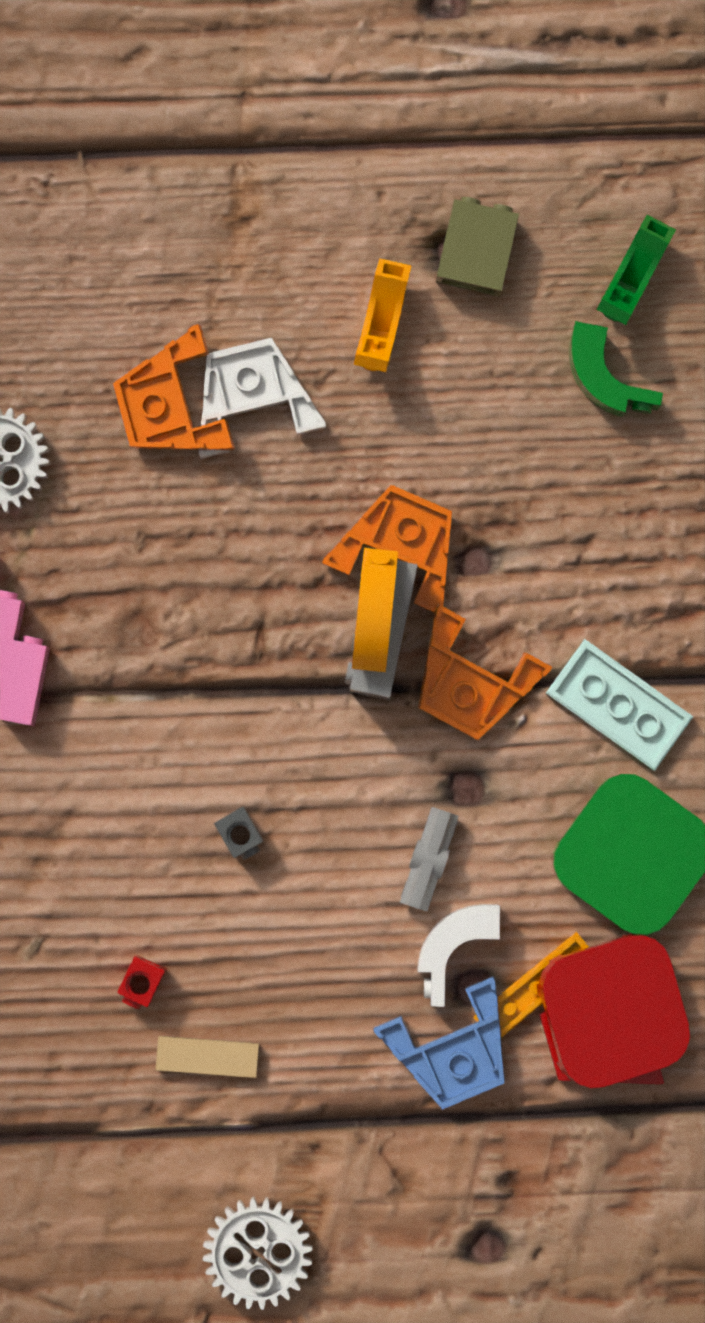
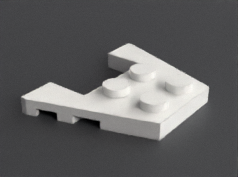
(254, 379)

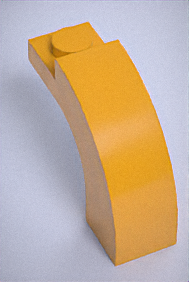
(382, 315)
(374, 610)

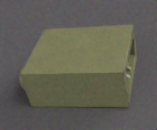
(477, 246)

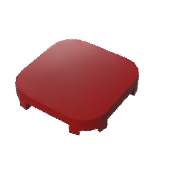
(614, 1011)

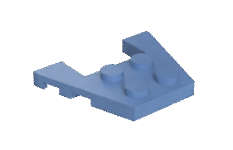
(459, 1062)

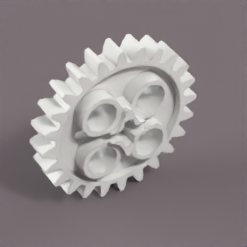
(25, 459)
(236, 1276)

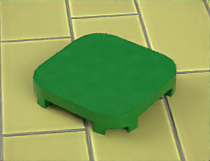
(632, 854)

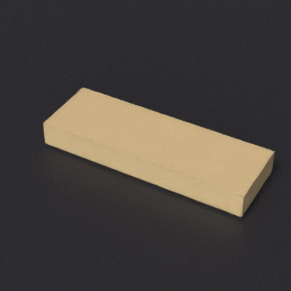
(207, 1056)

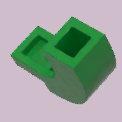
(636, 270)
(595, 380)

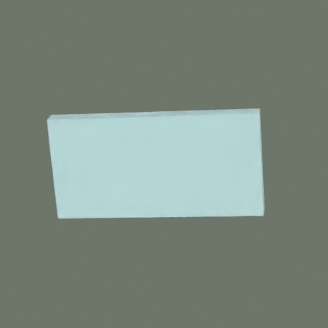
(619, 705)

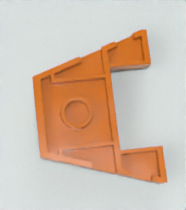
(156, 406)
(404, 525)
(464, 692)

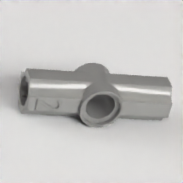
(429, 859)

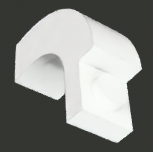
(460, 926)

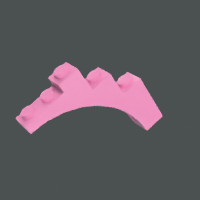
(21, 665)

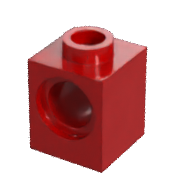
(144, 967)

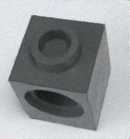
(225, 828)

